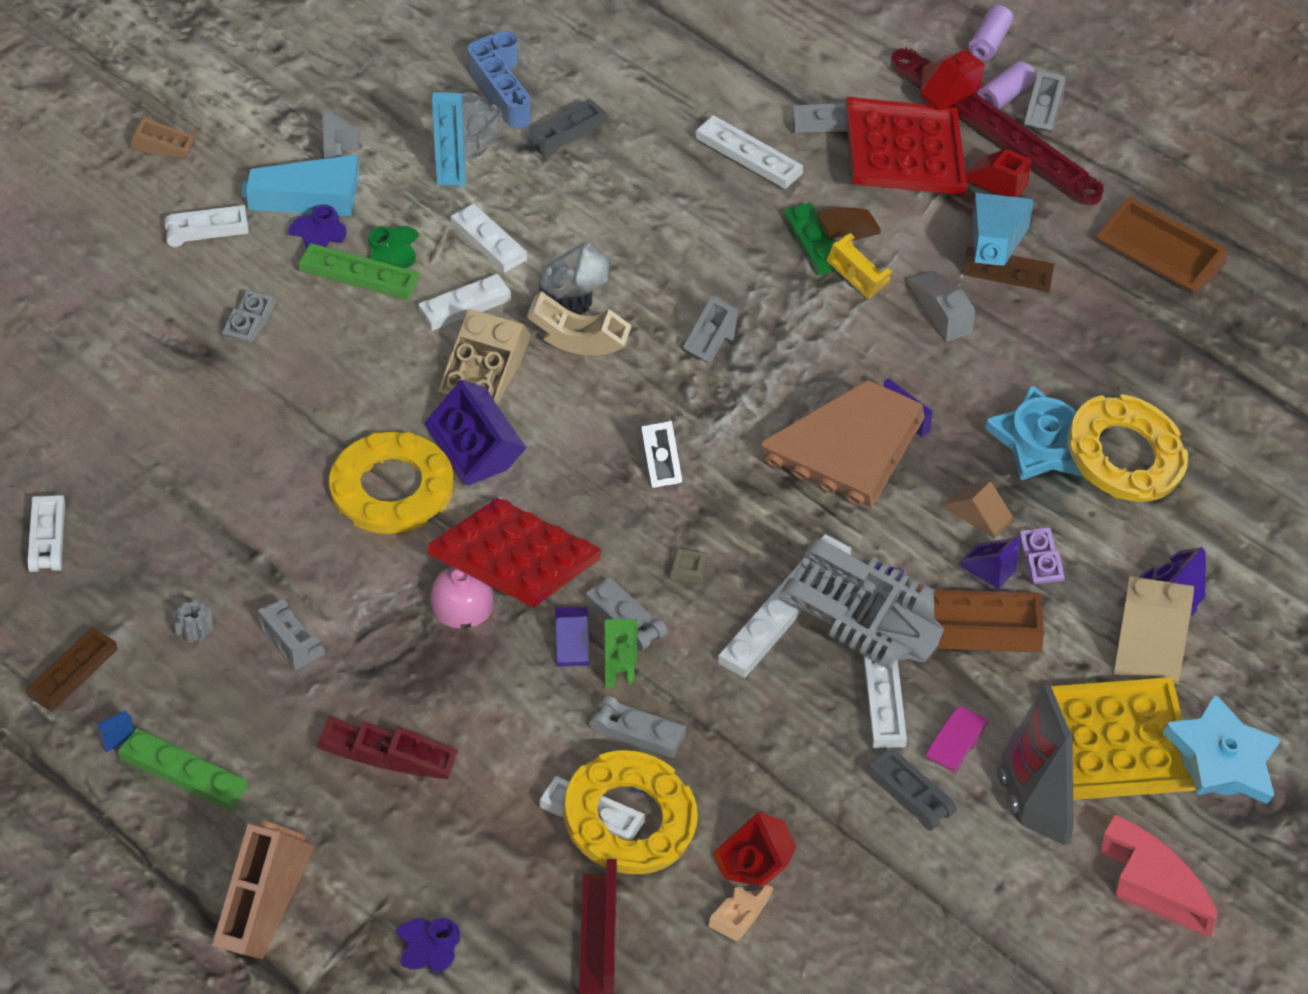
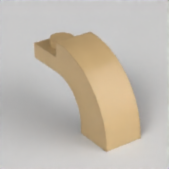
(576, 332)

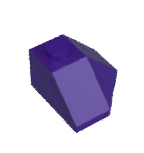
(1185, 568)

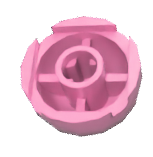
(460, 598)

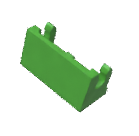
(620, 649)

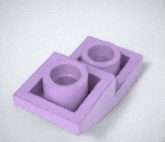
(1040, 556)

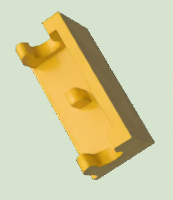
(857, 267)

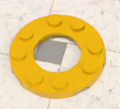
(1154, 425)
(394, 516)
(645, 773)

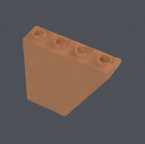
(849, 442)
(261, 887)

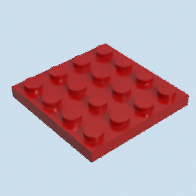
(905, 146)
(514, 551)

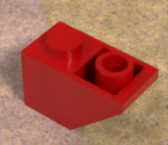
(1001, 173)

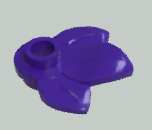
(319, 227)
(424, 945)

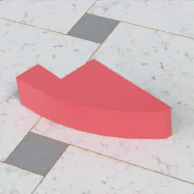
(1157, 877)

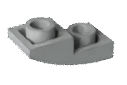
(250, 317)

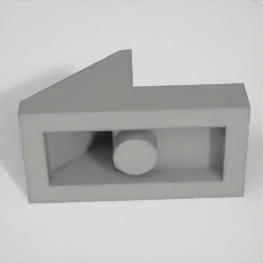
(1045, 101)
(338, 136)
(711, 329)

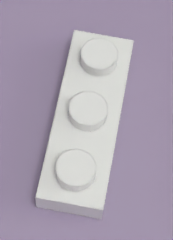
(489, 238)
(454, 304)
(616, 816)

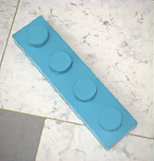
(449, 138)

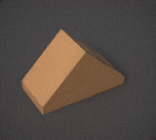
(981, 507)

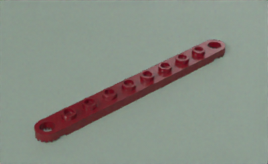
(1010, 135)

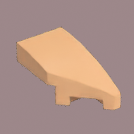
(739, 912)

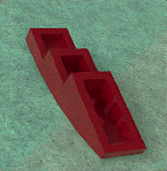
(387, 750)

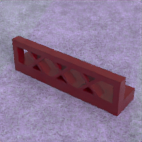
(598, 931)

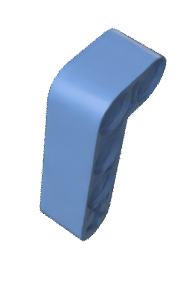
(490, 67)

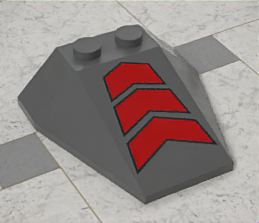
(1040, 770)

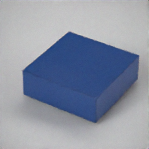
(115, 731)

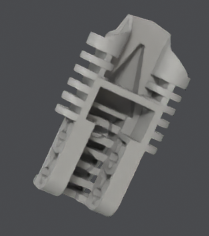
(866, 604)

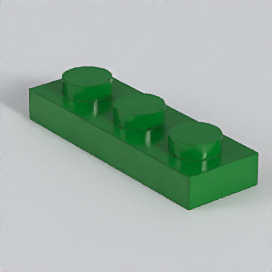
(810, 236)

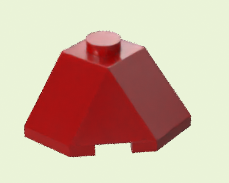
(951, 79)
(756, 851)

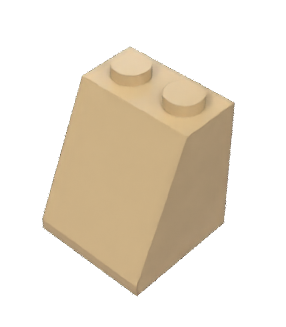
(1153, 629)

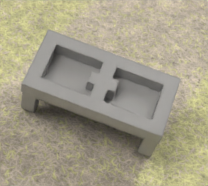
(289, 635)

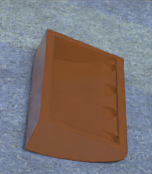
(1163, 245)
(989, 620)

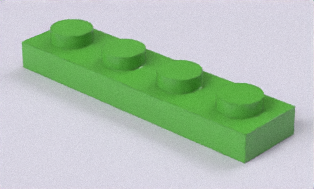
(359, 271)
(183, 769)

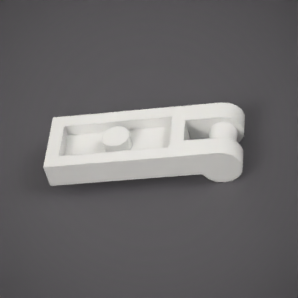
(205, 224)
(46, 533)

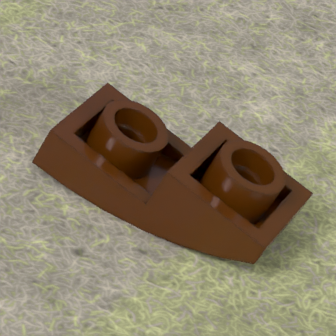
(843, 221)

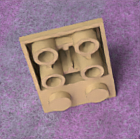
(486, 353)

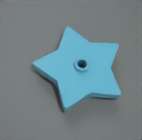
(1037, 434)
(1224, 753)

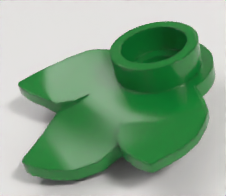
(396, 248)

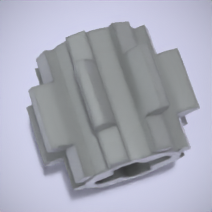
(193, 621)

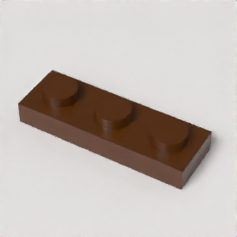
(1016, 271)
(71, 669)

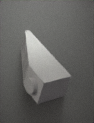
(944, 304)

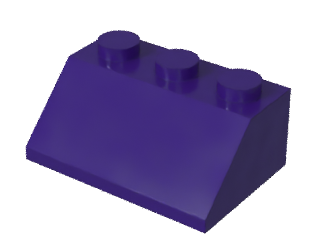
(474, 433)

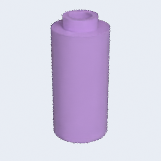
(990, 32)
(1008, 84)

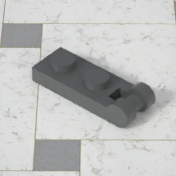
(567, 127)
(911, 788)

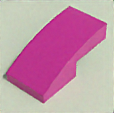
(956, 738)

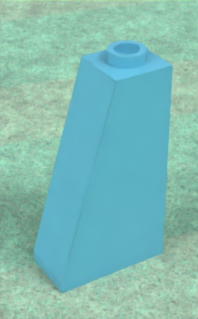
(304, 186)
(998, 226)

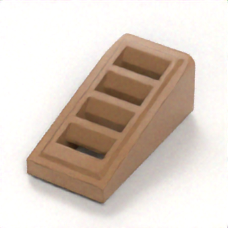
(153, 138)

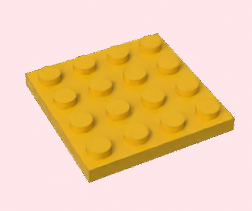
(1121, 738)

